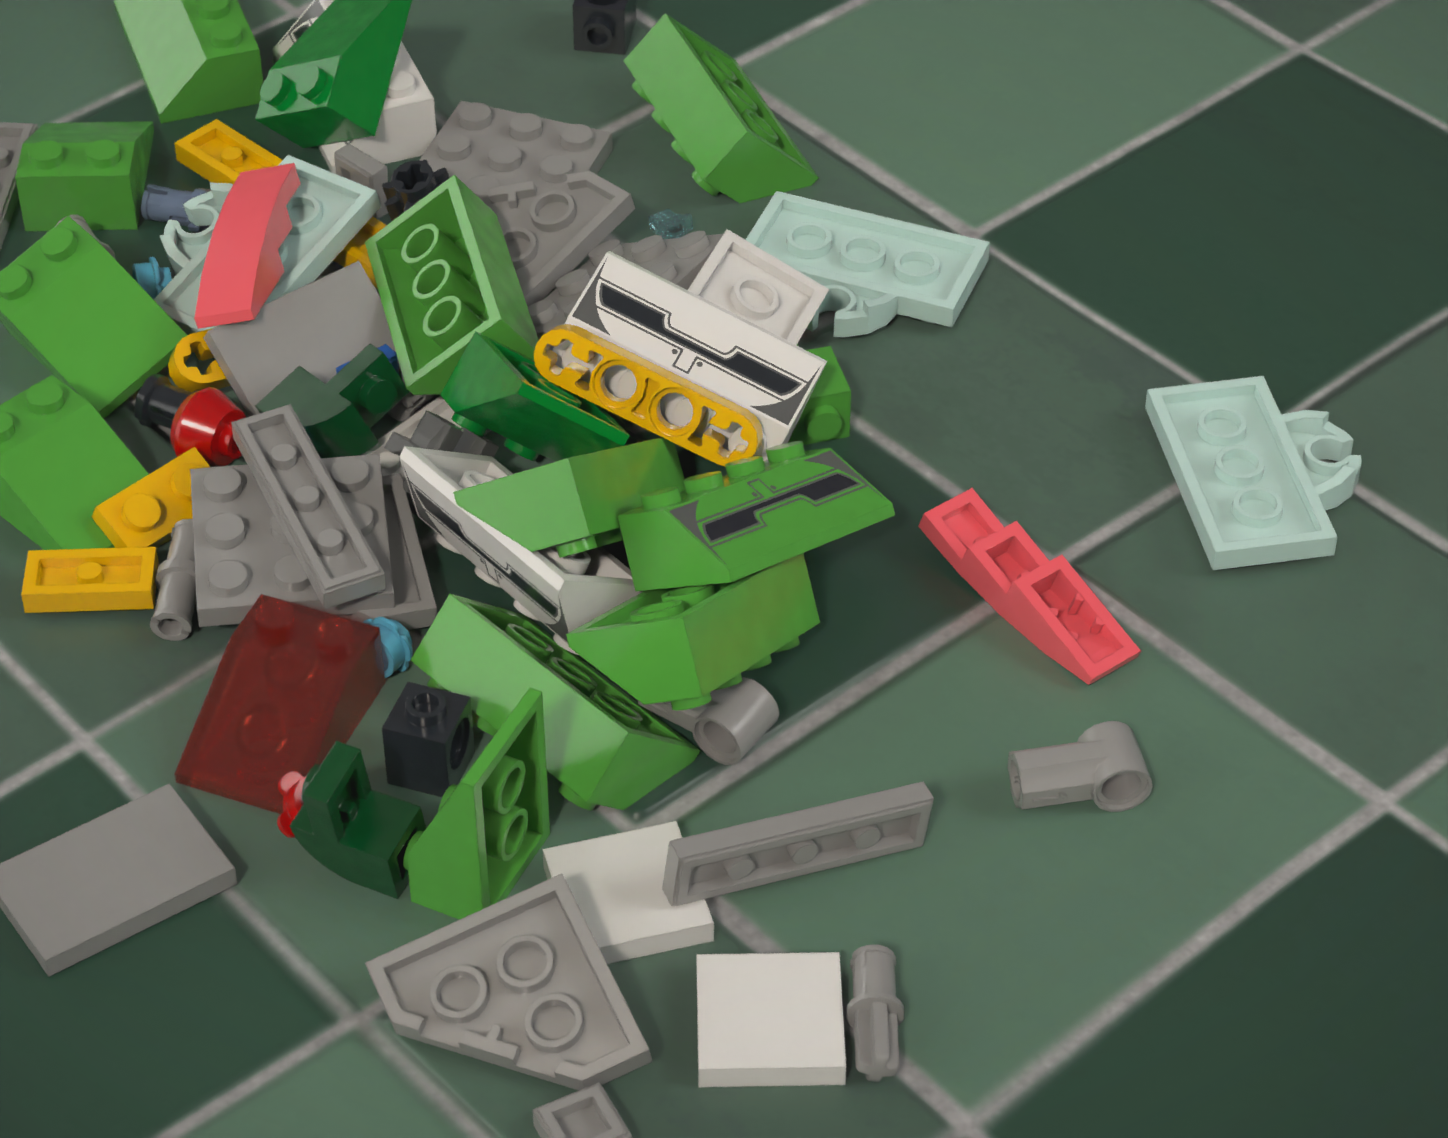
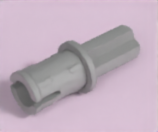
(875, 1011)

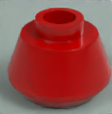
(206, 424)

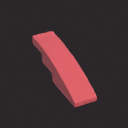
(244, 247)
(1031, 593)

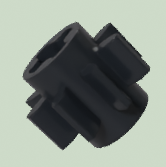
(411, 184)

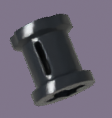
(158, 401)

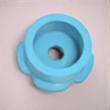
(151, 276)
(395, 644)

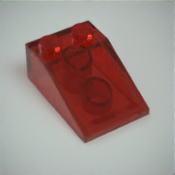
(281, 700)

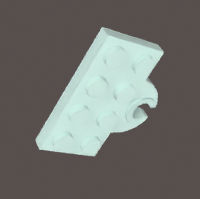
(324, 220)
(871, 263)
(1253, 472)

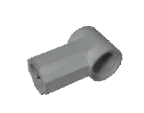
(729, 722)
(1098, 767)

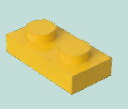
(152, 506)
(90, 579)

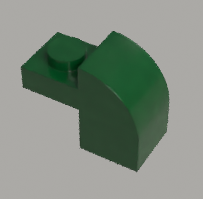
(346, 407)
(355, 827)

